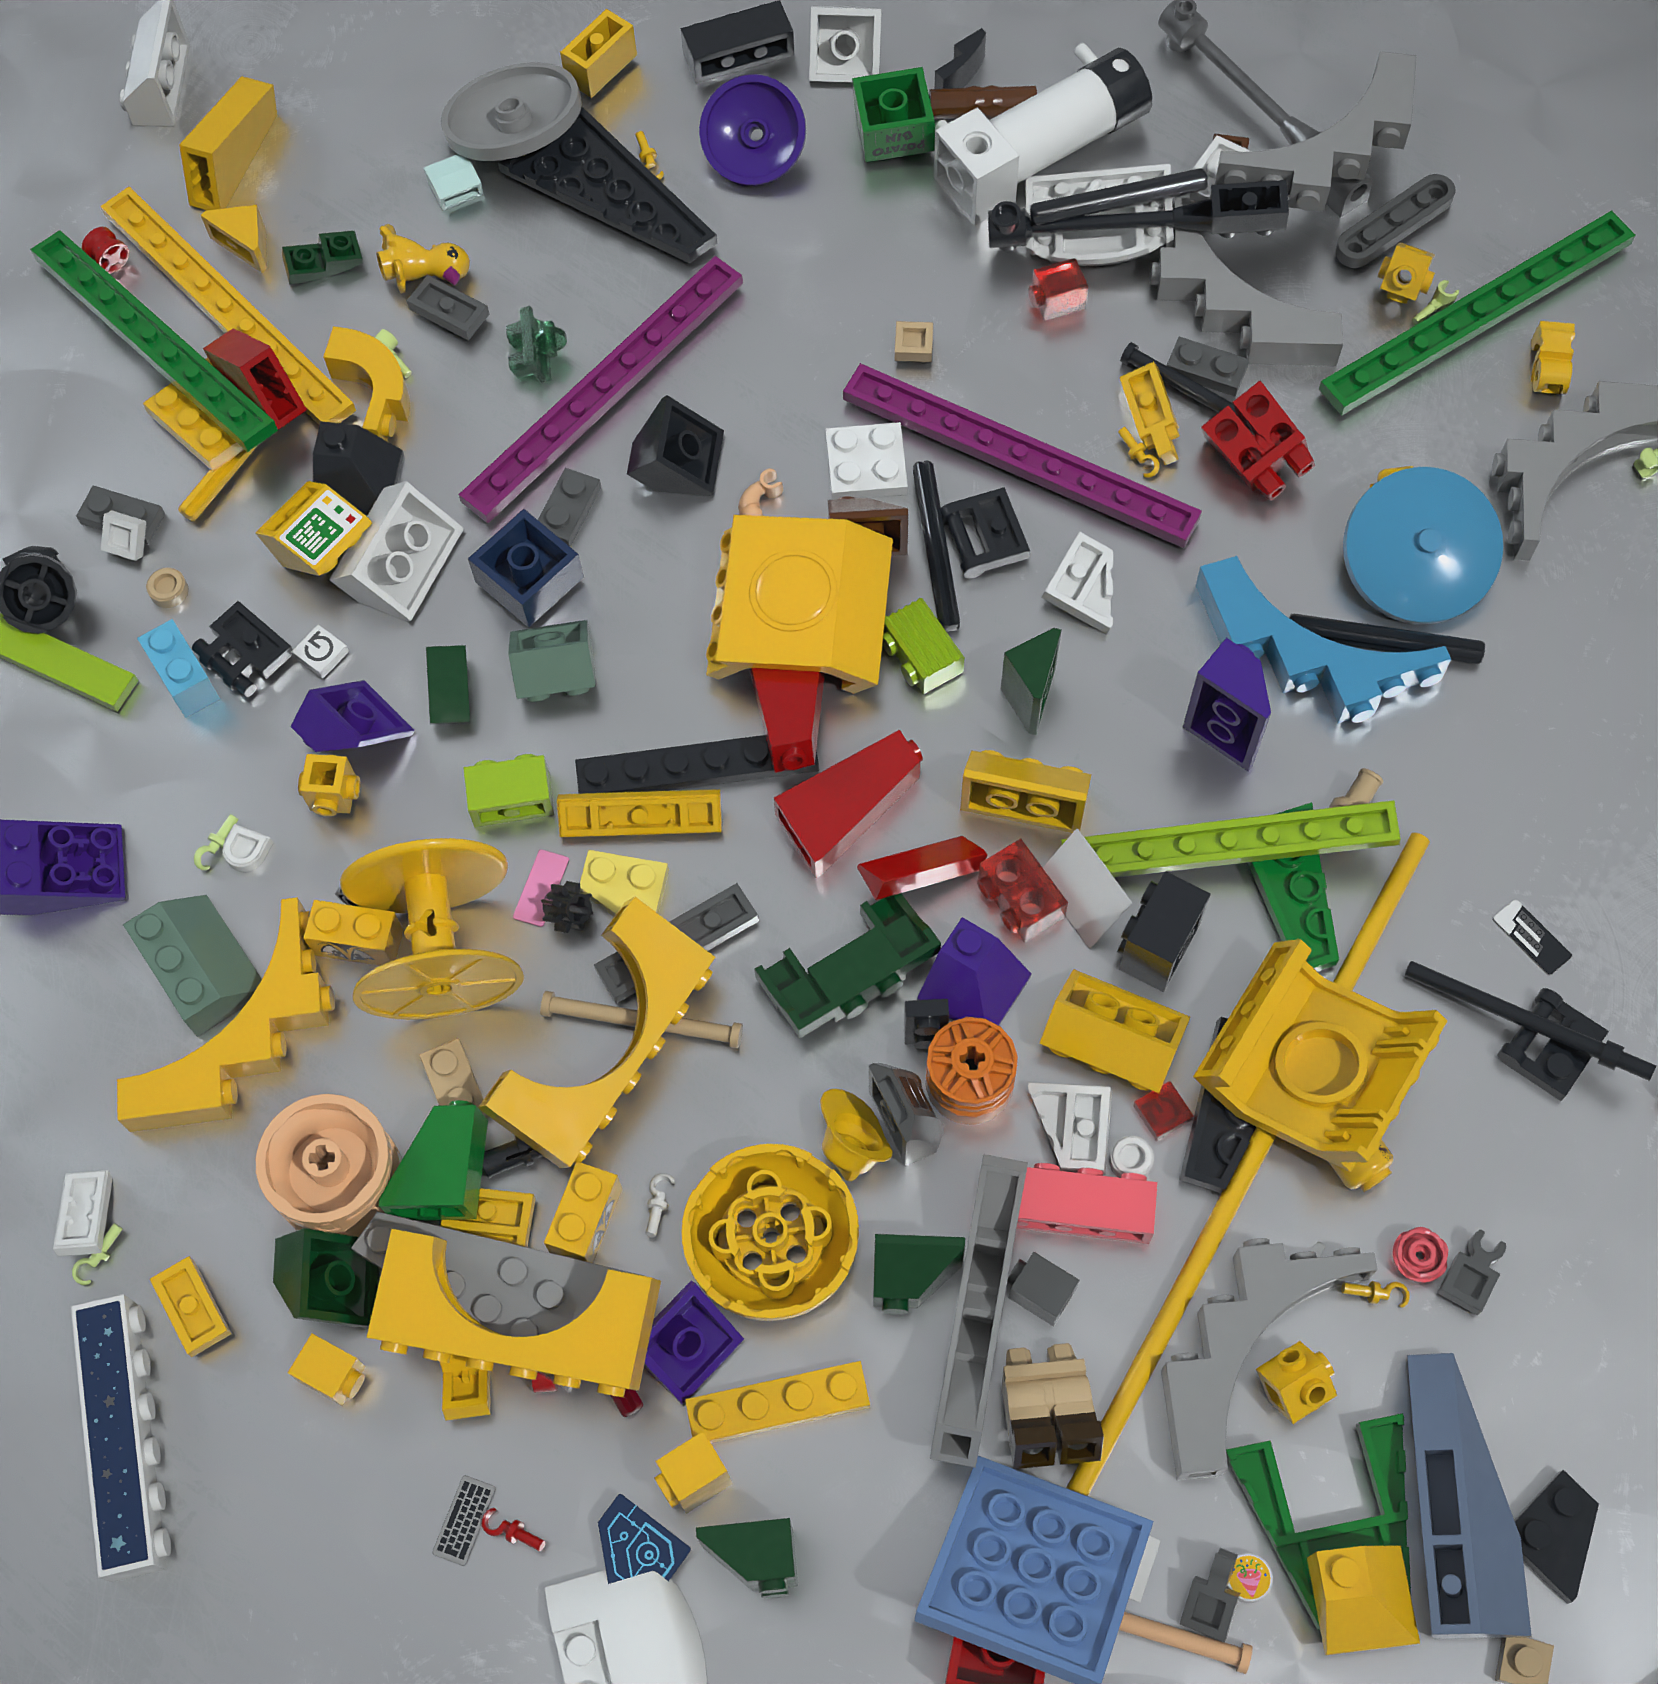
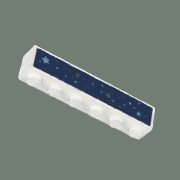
(119, 1439)

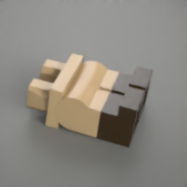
(1048, 1391)

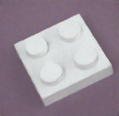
(866, 461)

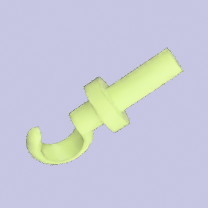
(217, 840)
(94, 1259)

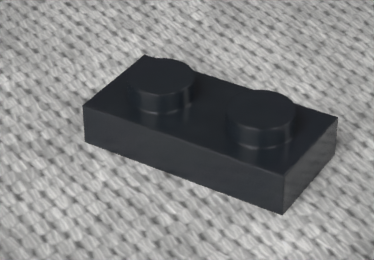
(924, 1020)

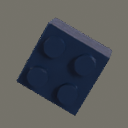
(526, 567)

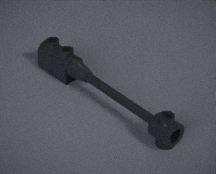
(1229, 211)

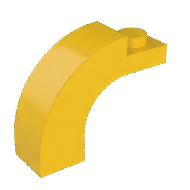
(365, 360)

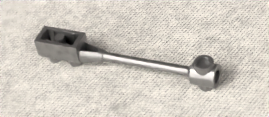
(1188, 28)

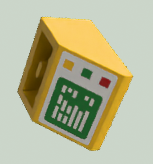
(313, 529)

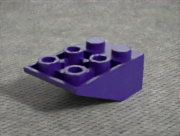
(59, 866)

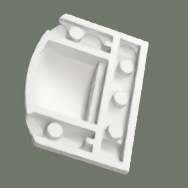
(1098, 246)
(625, 1631)

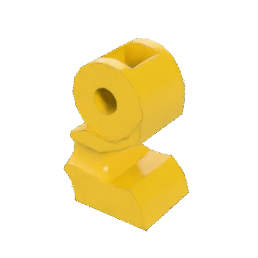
(1552, 362)

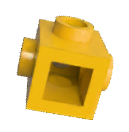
(1417, 263)
(328, 784)
(1297, 1381)

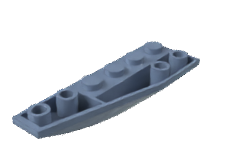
(1465, 1519)

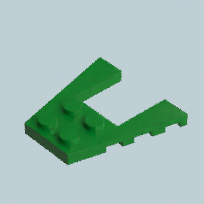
(1386, 1462)

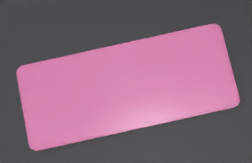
(546, 870)

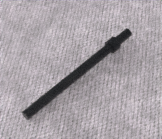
(1609, 1054)

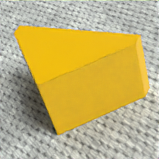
(239, 232)

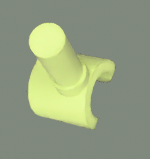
(1439, 301)
(391, 342)
(1648, 462)

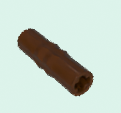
(991, 100)

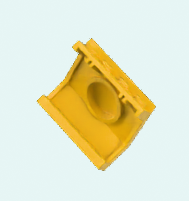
(800, 598)
(1316, 1059)

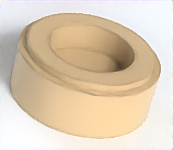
(167, 587)

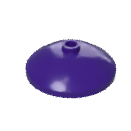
(737, 111)

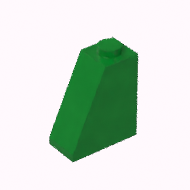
(441, 1167)

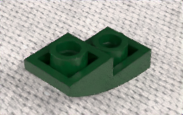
(330, 256)
(447, 684)

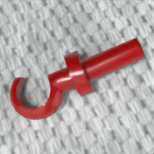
(514, 1531)

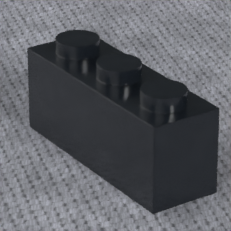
(737, 41)

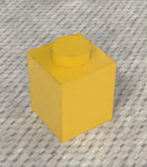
(328, 1370)

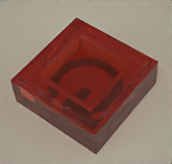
(1163, 1111)

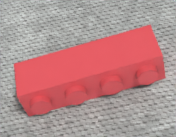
(1088, 1204)

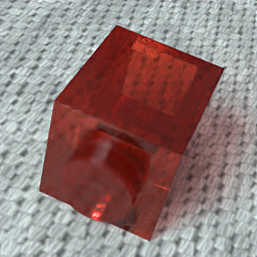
(1058, 289)

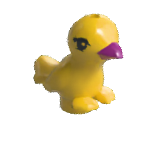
(410, 261)

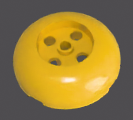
(763, 1182)

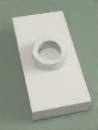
(83, 1213)

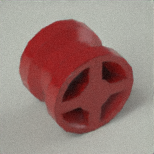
(106, 249)

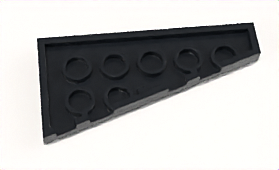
(609, 183)

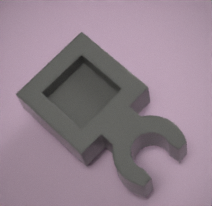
(1470, 1278)

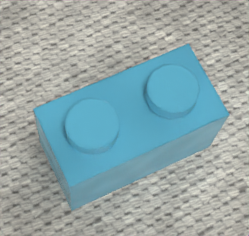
(178, 668)

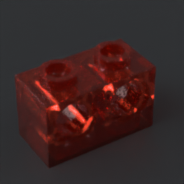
(1030, 887)

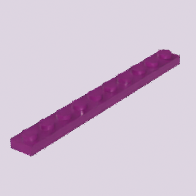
(600, 389)
(1022, 455)

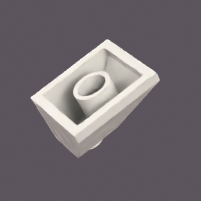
(844, 43)

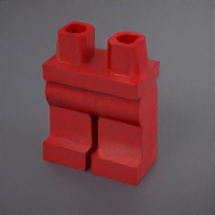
(1260, 455)

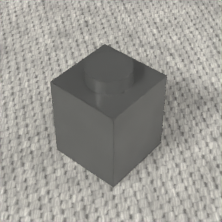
(1041, 1287)

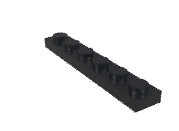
(681, 767)

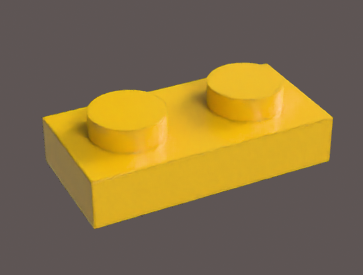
(190, 1306)

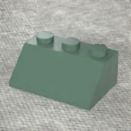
(195, 960)

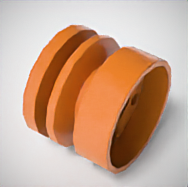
(964, 1093)

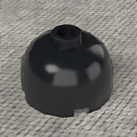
(36, 593)

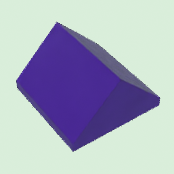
(688, 1342)

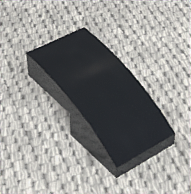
(967, 60)

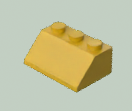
(1024, 791)
(1114, 1031)

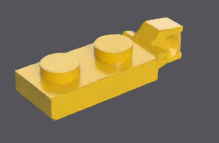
(1152, 410)

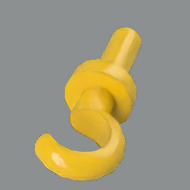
(647, 154)
(1137, 451)
(1375, 1292)

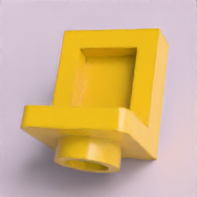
(464, 1390)

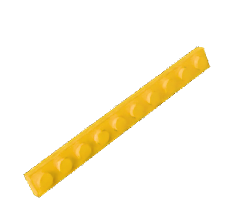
(222, 301)

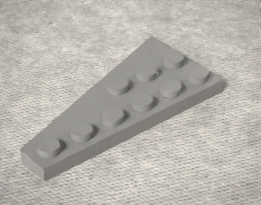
(500, 1282)

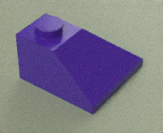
(347, 718)
(975, 975)

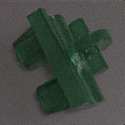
(539, 344)

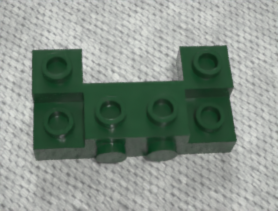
(854, 973)

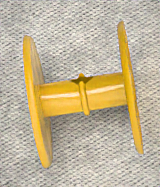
(426, 882)

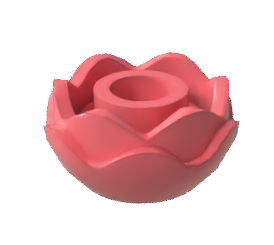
(1430, 1245)

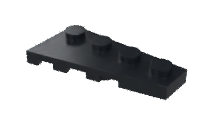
(1215, 1140)

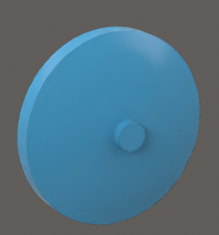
(1423, 545)

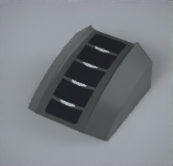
(905, 1111)

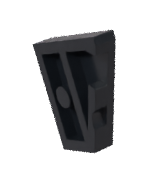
(1558, 1534)

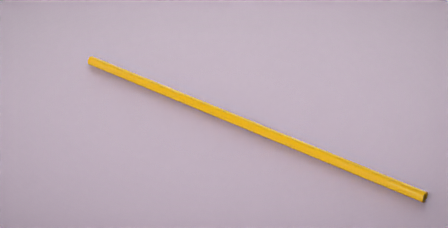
(1233, 1195)

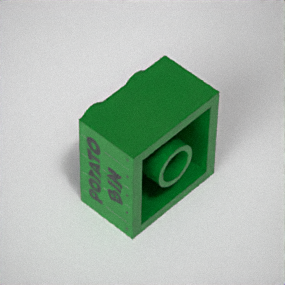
(894, 114)

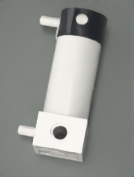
(986, 159)

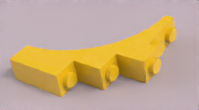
(201, 1083)

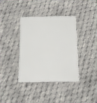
(1088, 886)

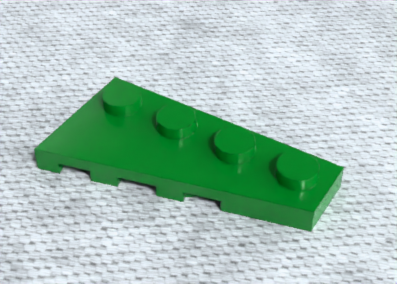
(1298, 902)

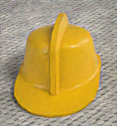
(852, 1134)

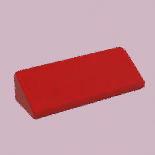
(921, 866)

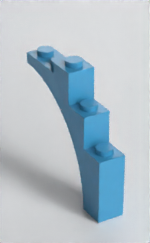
(1301, 659)

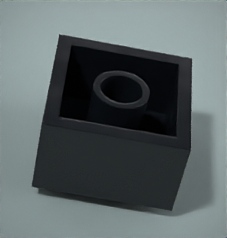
(1162, 930)

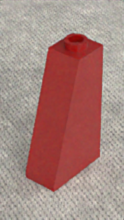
(790, 714)
(846, 799)

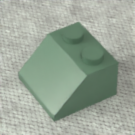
(552, 660)

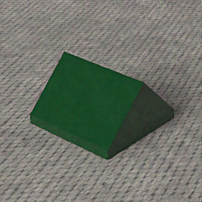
(1028, 676)

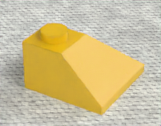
(1362, 1599)

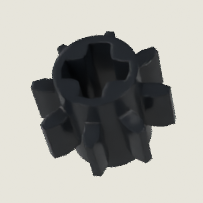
(567, 907)

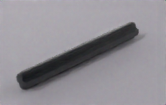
(1118, 196)
(936, 546)
(1390, 638)

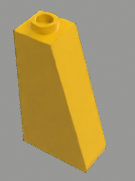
(226, 142)

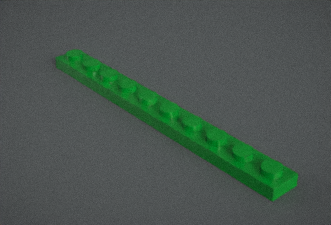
(1476, 313)
(155, 341)

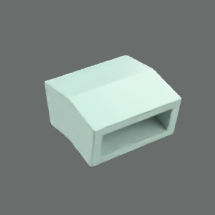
(453, 181)

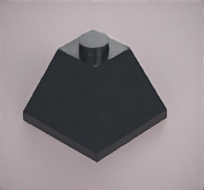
(676, 451)
(355, 463)

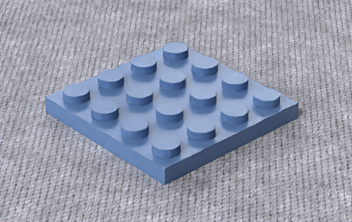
(1035, 1573)

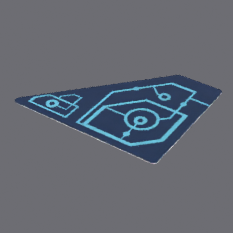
(637, 1543)

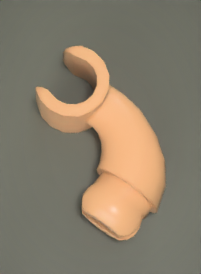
(750, 498)

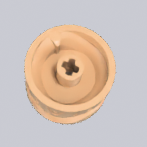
(326, 1164)

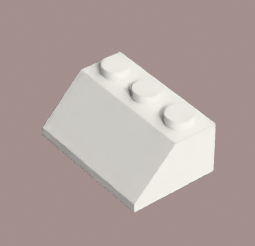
(156, 67)
(398, 552)

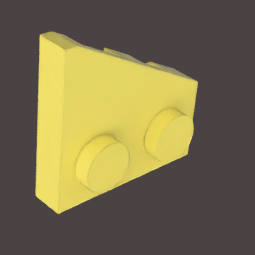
(618, 878)

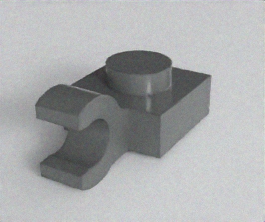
(1210, 1602)

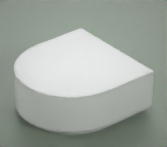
(245, 848)

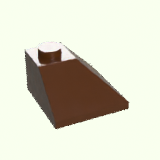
(876, 516)

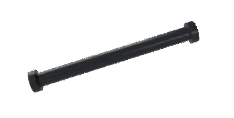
(1178, 381)

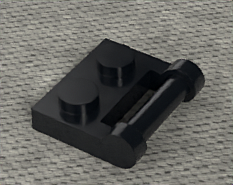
(997, 529)
(1557, 1064)

